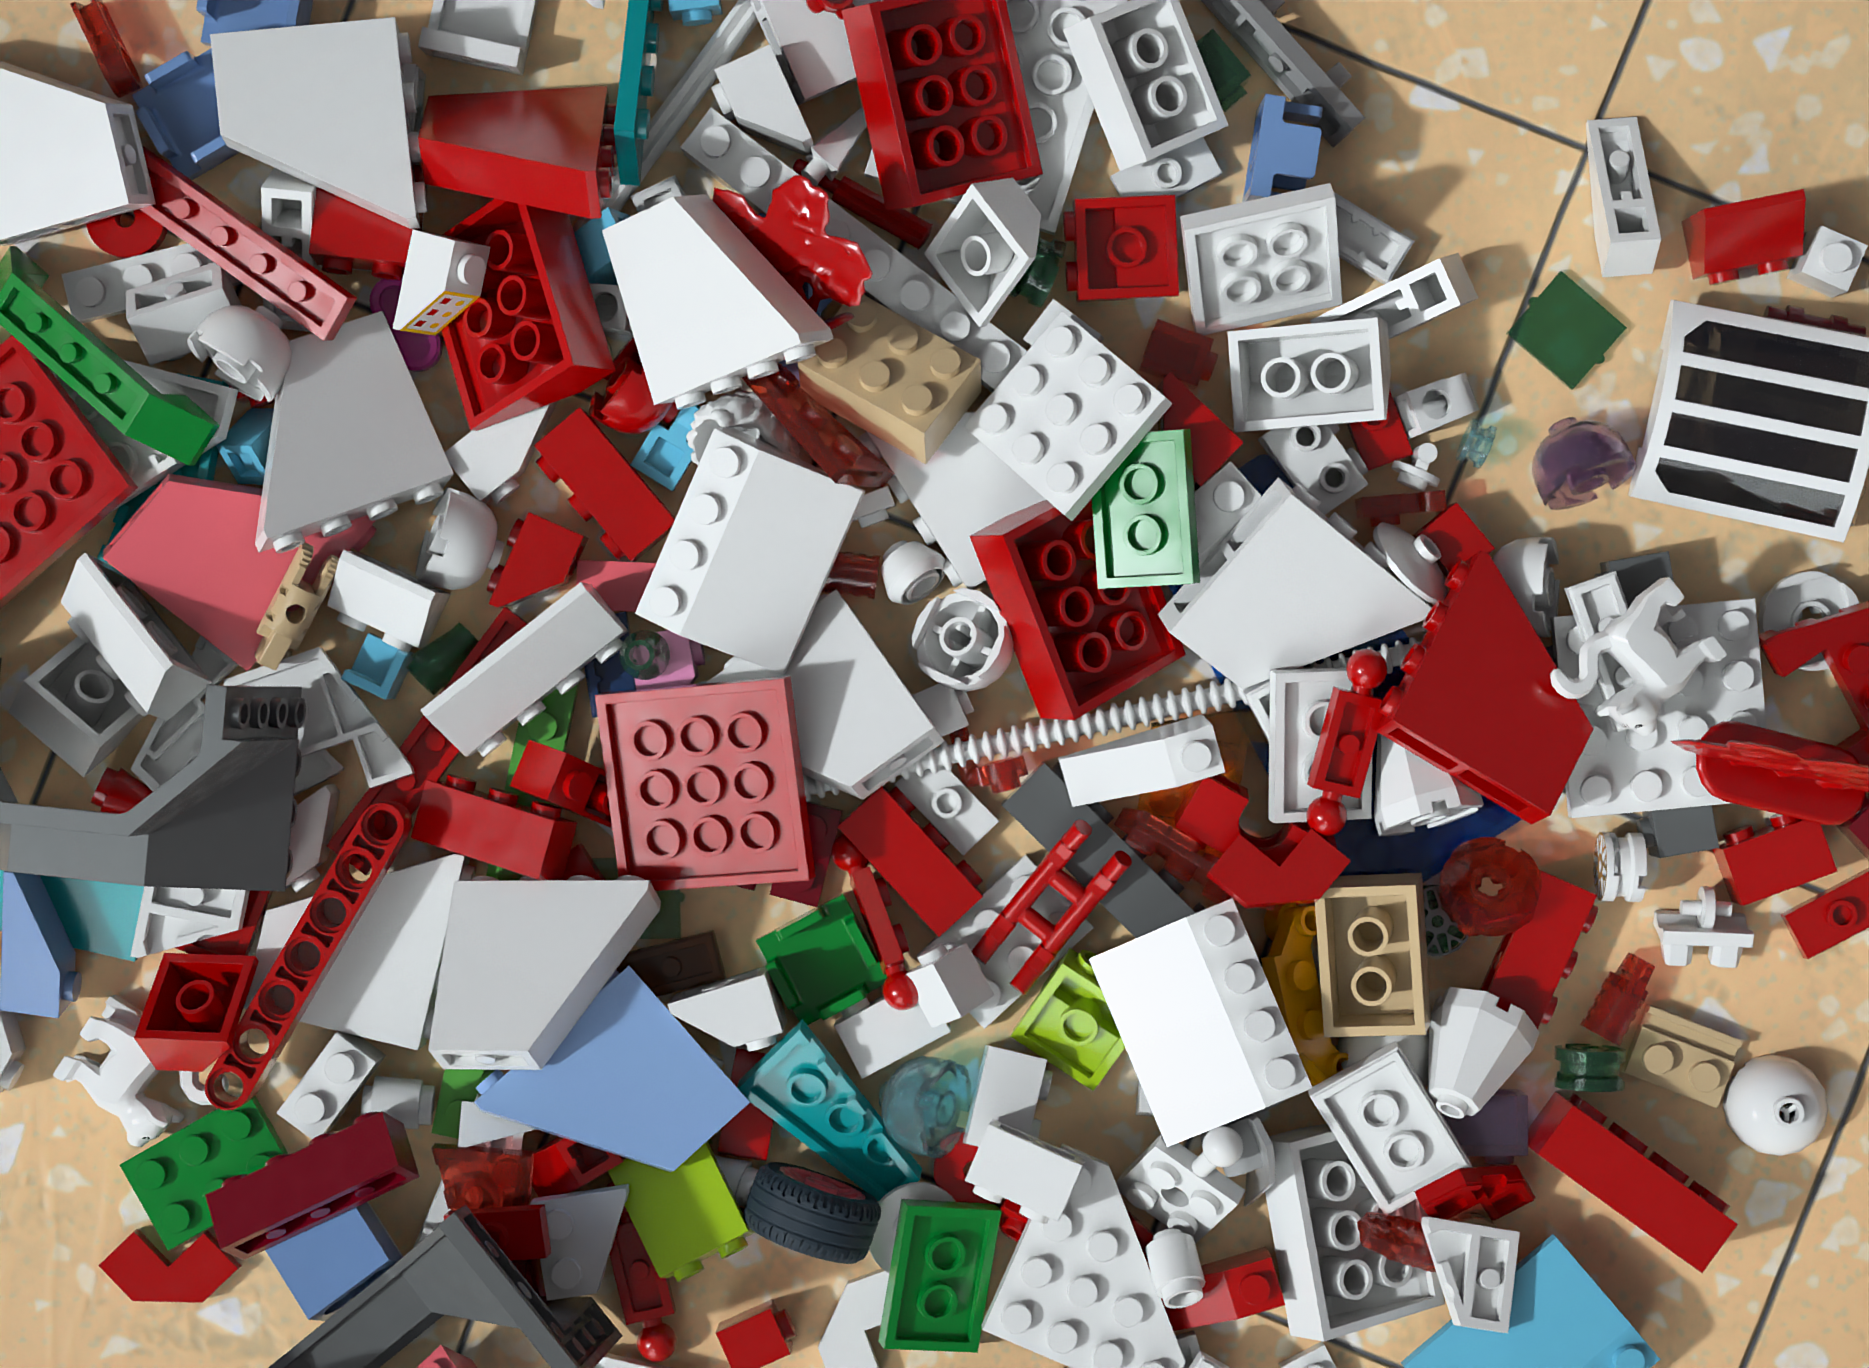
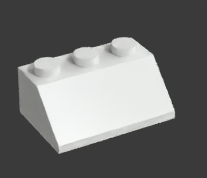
(1145, 79)
(1310, 374)
(131, 639)

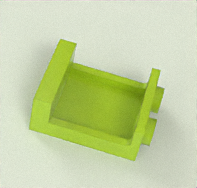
(683, 1212)

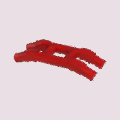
(1052, 936)

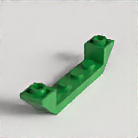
(93, 370)

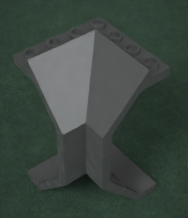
(205, 828)
(462, 1276)

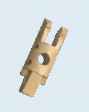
(287, 629)

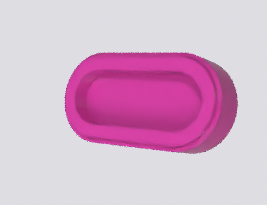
(418, 350)

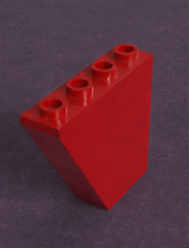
(523, 146)
(1484, 697)

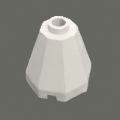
(1415, 792)
(1474, 1049)

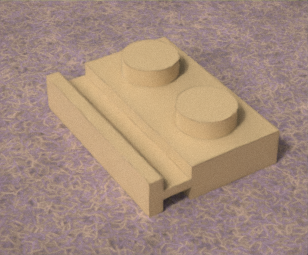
(1681, 1056)

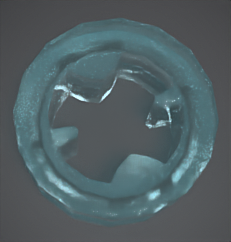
(1476, 443)

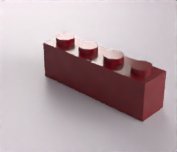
(311, 1185)

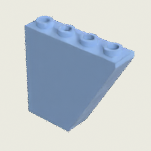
(622, 1082)

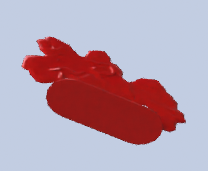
(798, 245)
(1779, 772)

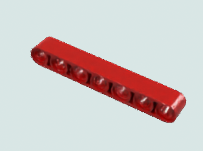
(289, 969)

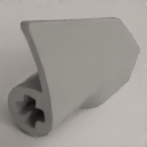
(1256, 1159)

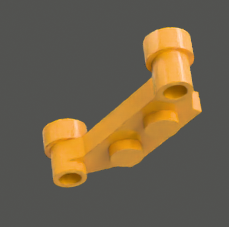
(1296, 987)

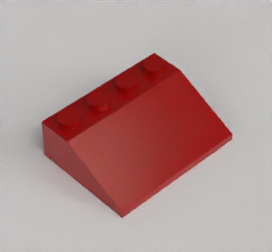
(941, 96)
(536, 320)
(1067, 634)

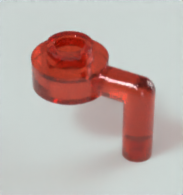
(999, 774)

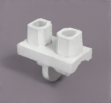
(1703, 924)

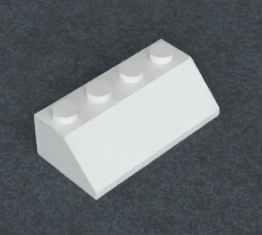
(526, 670)

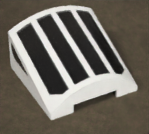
(1758, 421)

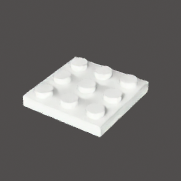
(1262, 259)
(1067, 415)

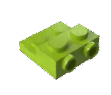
(1072, 1022)

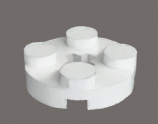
(1792, 594)

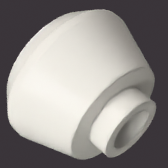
(911, 571)

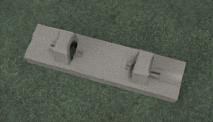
(1289, 64)

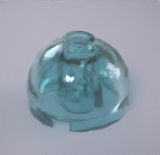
(924, 1105)

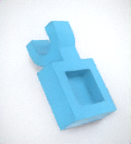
(666, 451)

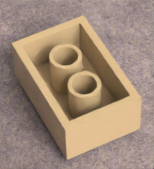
(893, 379)
(1373, 956)

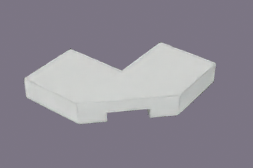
(859, 1309)

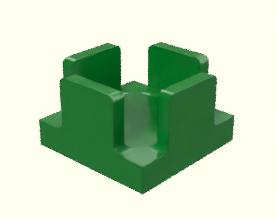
(822, 961)

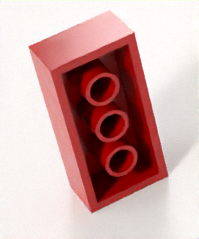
(1639, 1188)

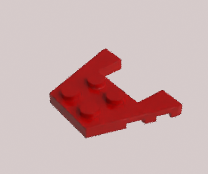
(1845, 647)

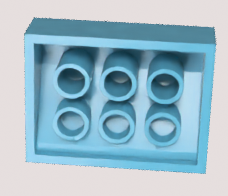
(1554, 1323)

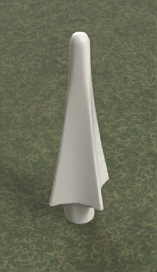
(833, 149)

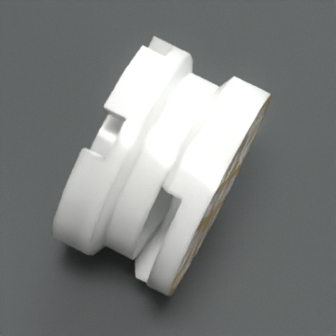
(1620, 866)

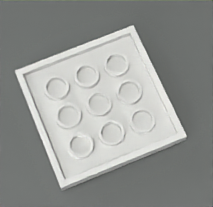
(1649, 772)

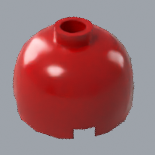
(627, 399)

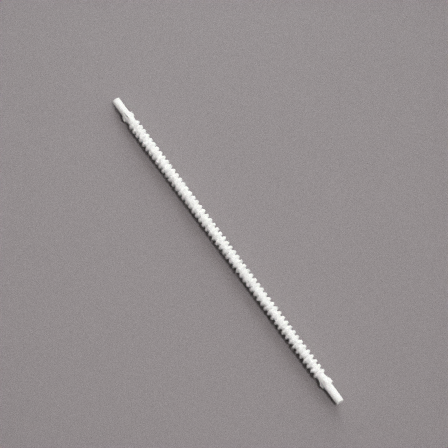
(1100, 721)

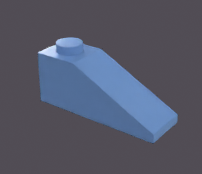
(35, 951)

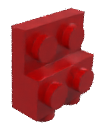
(1122, 248)

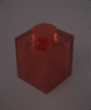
(1178, 352)

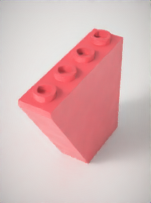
(200, 558)

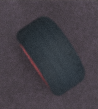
(812, 1213)

